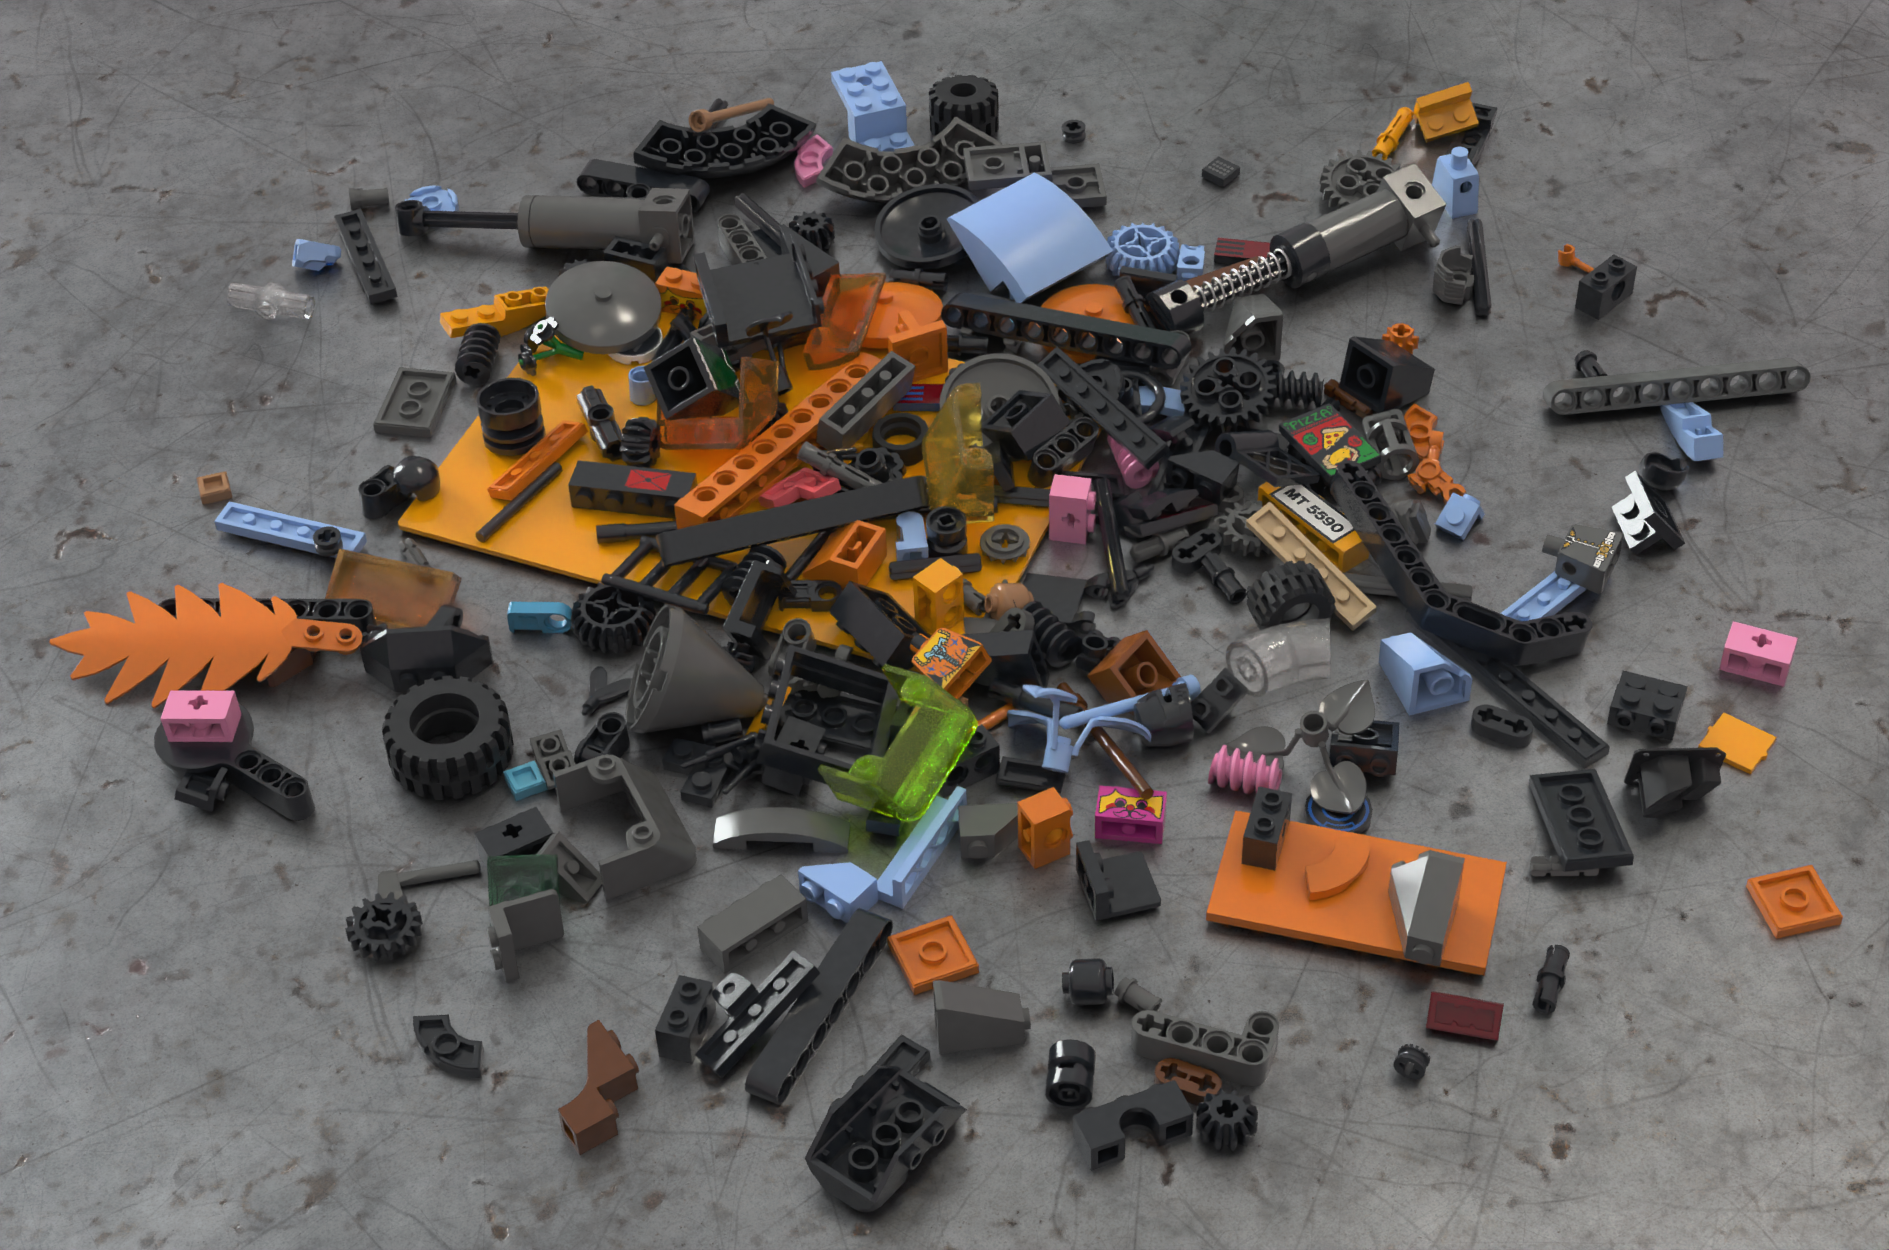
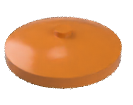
(897, 297)
(1088, 300)

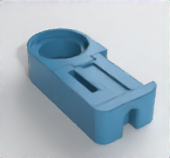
(537, 616)

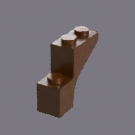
(610, 1076)

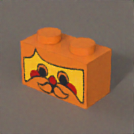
(680, 290)

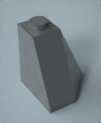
(1256, 327)
(1425, 902)

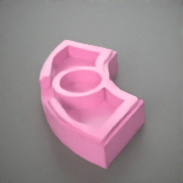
(811, 160)

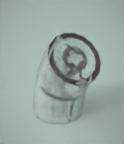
(1281, 655)

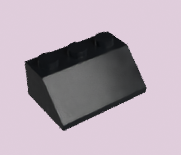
(877, 624)

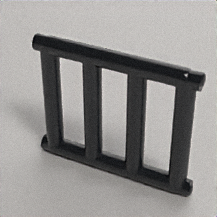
(674, 594)

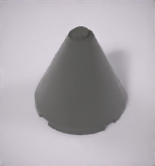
(687, 679)

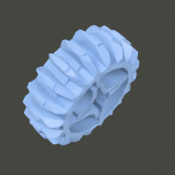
(1143, 248)

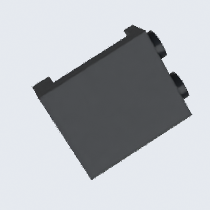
(754, 605)

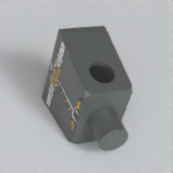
(1585, 555)

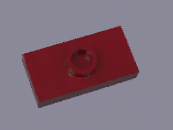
(1464, 1015)

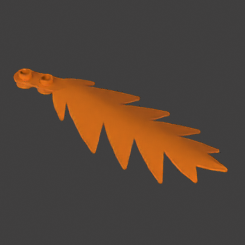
(234, 641)

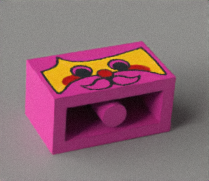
(1127, 817)

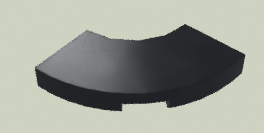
(447, 1048)

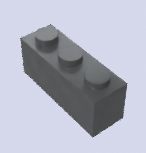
(752, 923)

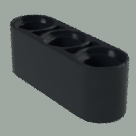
(1063, 451)

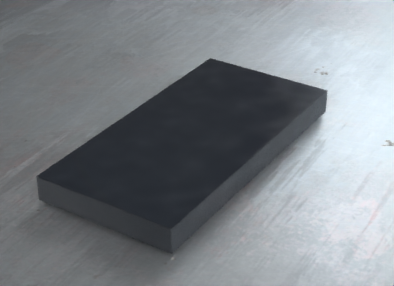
(846, 718)
(1580, 820)

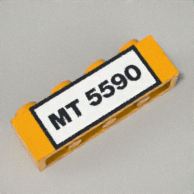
(1318, 522)

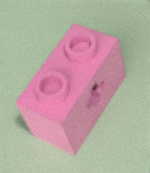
(1071, 509)
(1758, 653)
(201, 716)

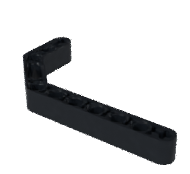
(1427, 600)

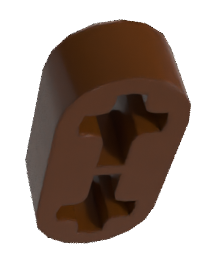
(1189, 1079)

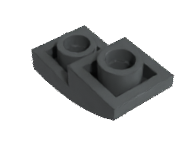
(551, 755)

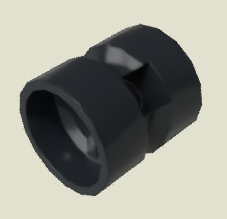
(946, 532)
(1070, 1074)

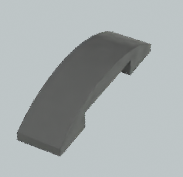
(782, 825)

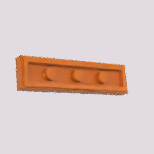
(537, 460)

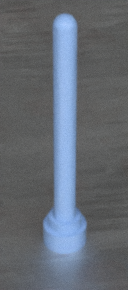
(1123, 706)

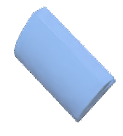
(1028, 237)

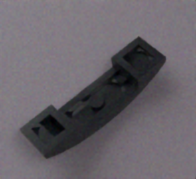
(1476, 138)

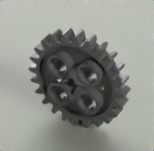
(1353, 177)

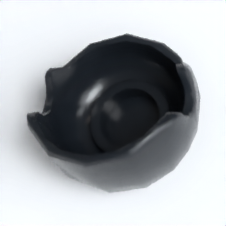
(1662, 472)
(417, 476)

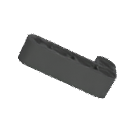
(1231, 1056)

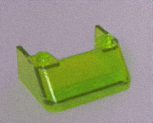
(919, 756)

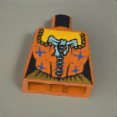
(949, 659)

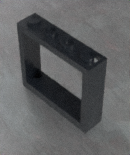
(832, 674)

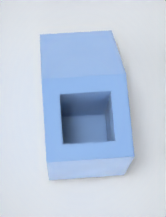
(838, 888)

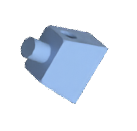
(1457, 183)

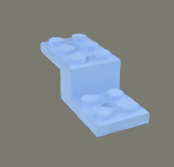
(875, 110)

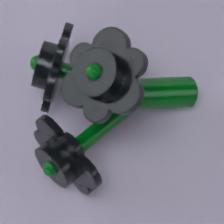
(538, 335)

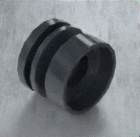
(510, 416)

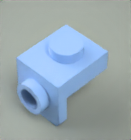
(1459, 515)

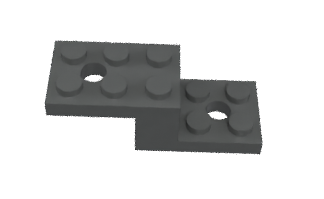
(1024, 159)

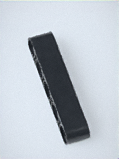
(612, 180)

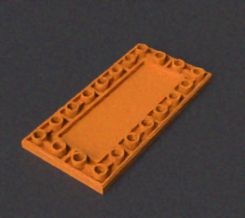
(1362, 913)

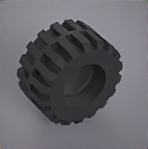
(1290, 595)

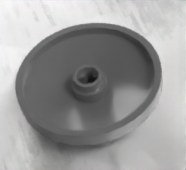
(604, 307)
(999, 379)

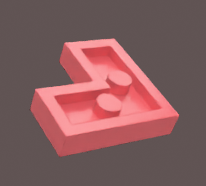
(802, 484)

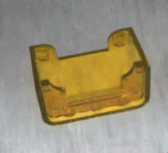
(953, 469)

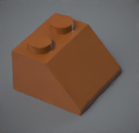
(1133, 669)

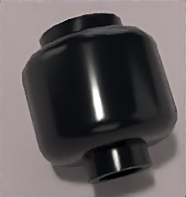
(1088, 982)

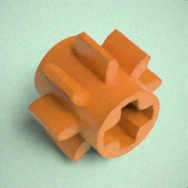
(1403, 336)

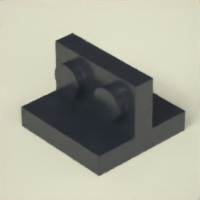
(1646, 517)

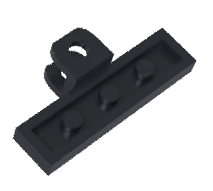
(753, 1010)

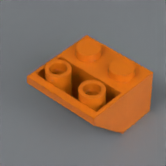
(850, 555)

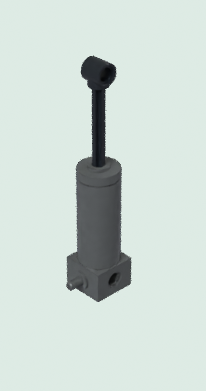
(574, 221)

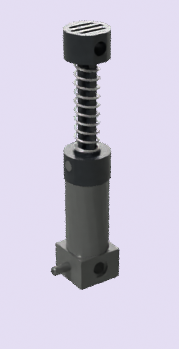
(1399, 213)

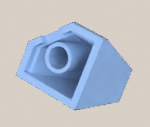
(1422, 674)

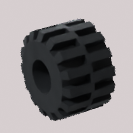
(966, 98)

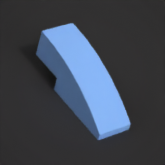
(1693, 430)

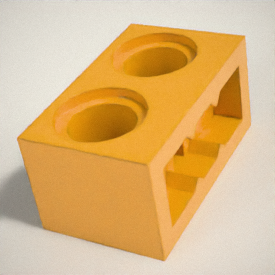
(938, 596)

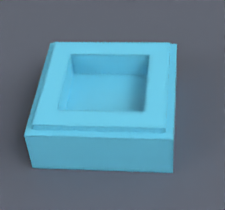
(525, 780)

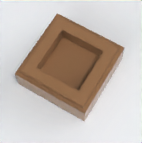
(214, 487)

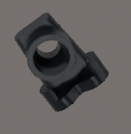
(1094, 650)

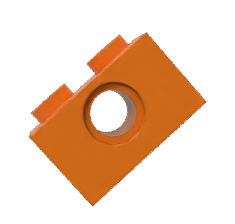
(1044, 827)

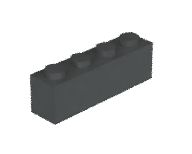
(865, 403)

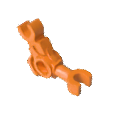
(1430, 473)

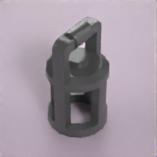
(1390, 437)

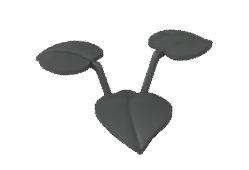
(1346, 708)

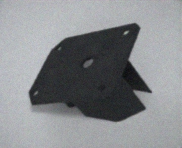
(1673, 772)

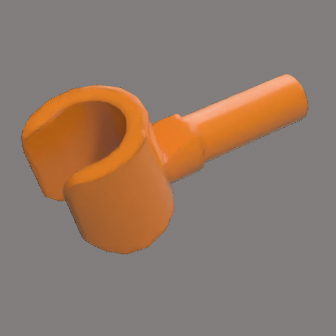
(1568, 259)

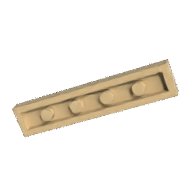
(1293, 546)

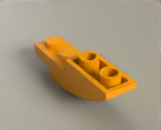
(508, 313)

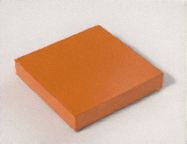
(1794, 901)
(933, 954)

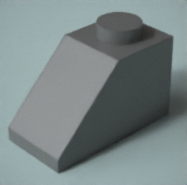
(987, 829)

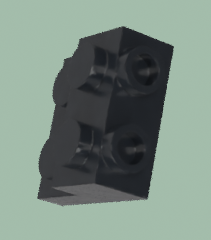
(1647, 705)
(1371, 750)

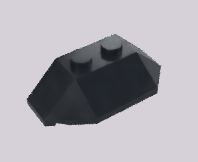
(418, 654)

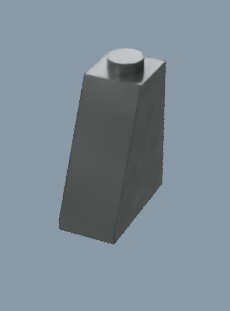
(977, 1017)

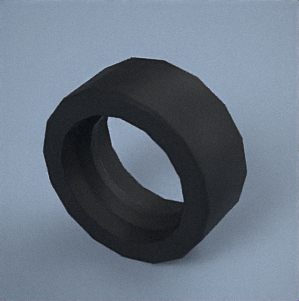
(901, 424)

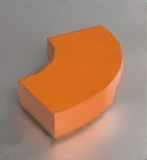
(1420, 424)
(1339, 869)

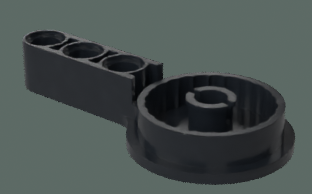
(246, 768)

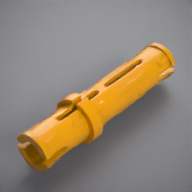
(1388, 140)

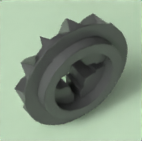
(994, 537)

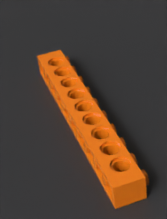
(769, 455)

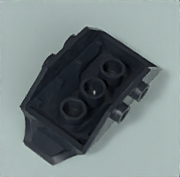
(878, 1135)

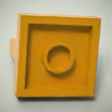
(1445, 112)

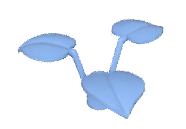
(1058, 748)

